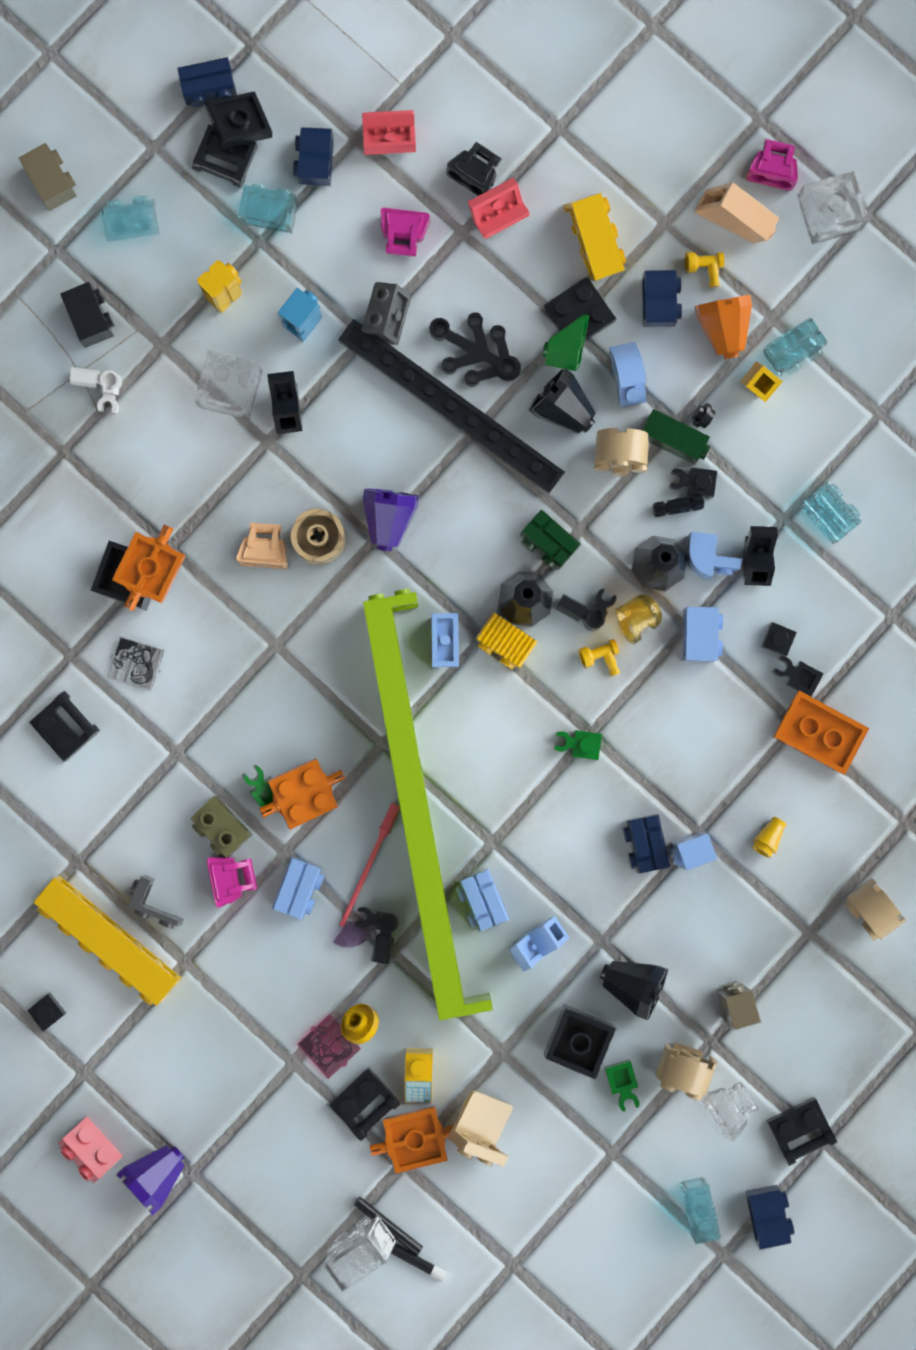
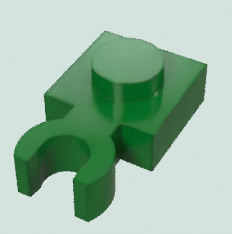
(583, 744)
(262, 791)
(622, 1080)

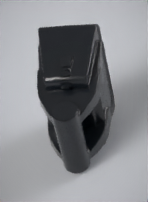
(473, 172)

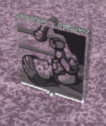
(135, 663)

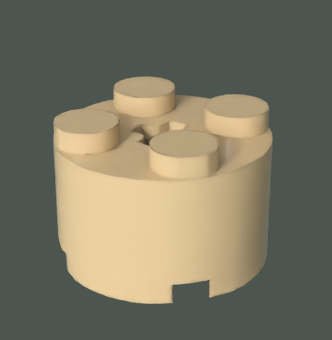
(621, 451)
(304, 532)
(876, 909)
(685, 1070)

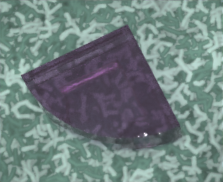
(351, 936)

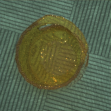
(639, 613)

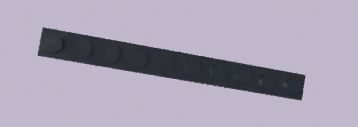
(452, 407)

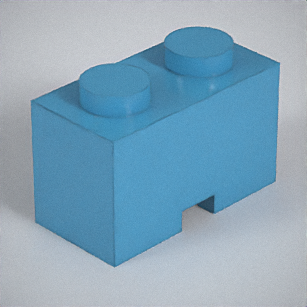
(300, 313)

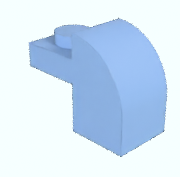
(629, 373)
(702, 558)
(538, 943)

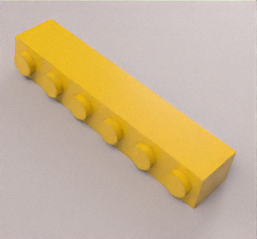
(106, 940)

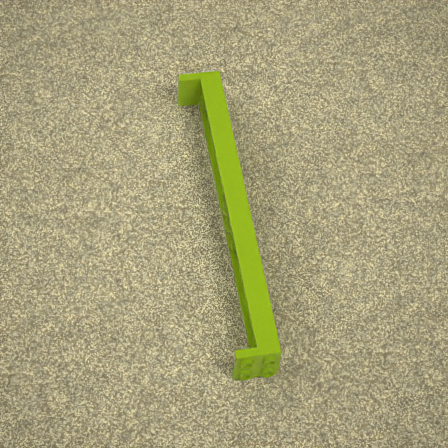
(415, 807)

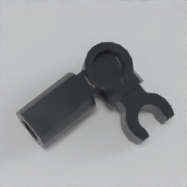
(593, 618)
(386, 924)

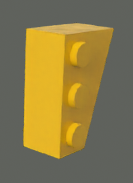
(596, 236)

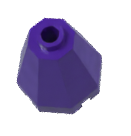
(388, 516)
(153, 1176)

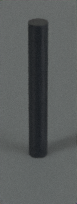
(397, 1232)

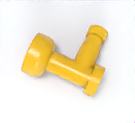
(713, 262)
(607, 651)

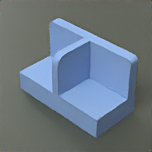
(445, 640)

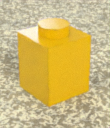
(761, 381)

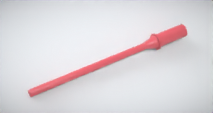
(385, 828)

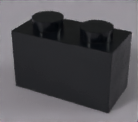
(87, 314)

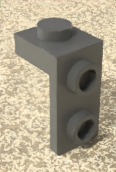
(140, 891)

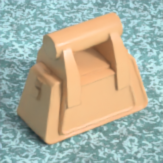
(263, 551)

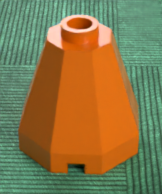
(726, 324)

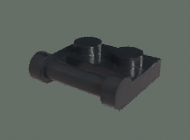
(238, 155)
(58, 732)
(358, 1097)
(797, 1123)

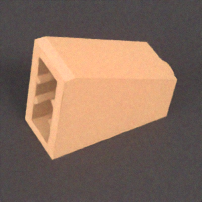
(737, 212)

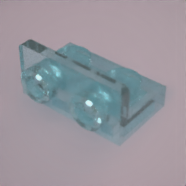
(129, 219)

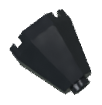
(564, 404)
(651, 570)
(522, 610)
(635, 985)

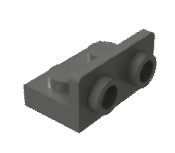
(387, 312)

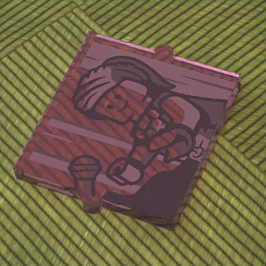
(328, 1046)

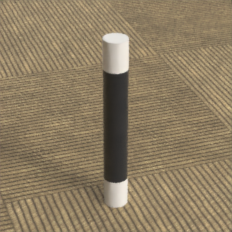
(418, 1262)

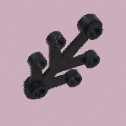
(478, 352)

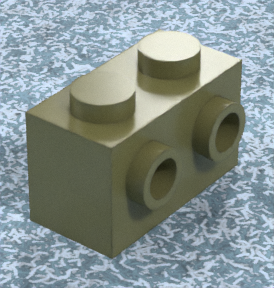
(220, 827)

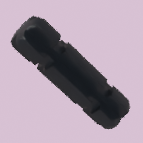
(678, 505)

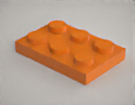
(821, 732)

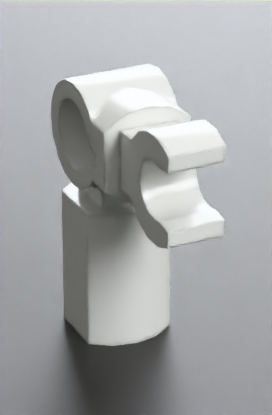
(109, 382)

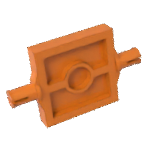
(148, 567)
(302, 793)
(414, 1139)

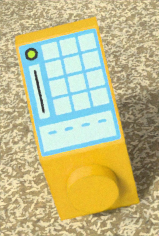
(418, 1075)

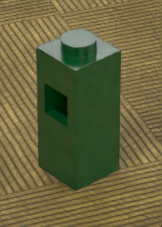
(676, 437)

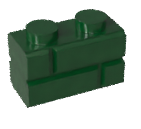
(549, 540)

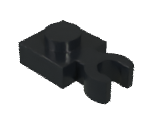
(698, 481)
(800, 677)

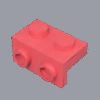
(389, 132)
(498, 208)
(89, 1150)

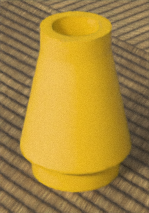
(768, 839)

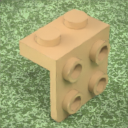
(480, 1128)

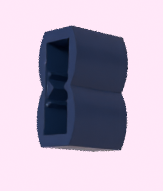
(315, 156)
(660, 298)
(769, 1216)

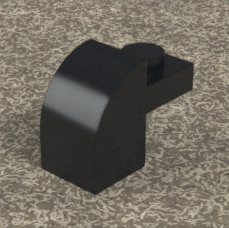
(285, 402)
(759, 555)

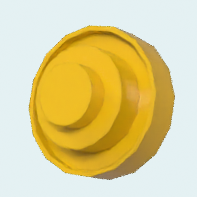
(359, 1023)

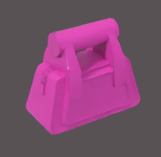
(773, 168)
(403, 226)
(225, 879)

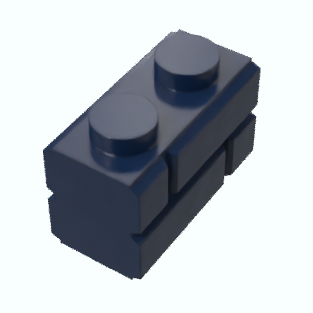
(206, 81)
(647, 844)

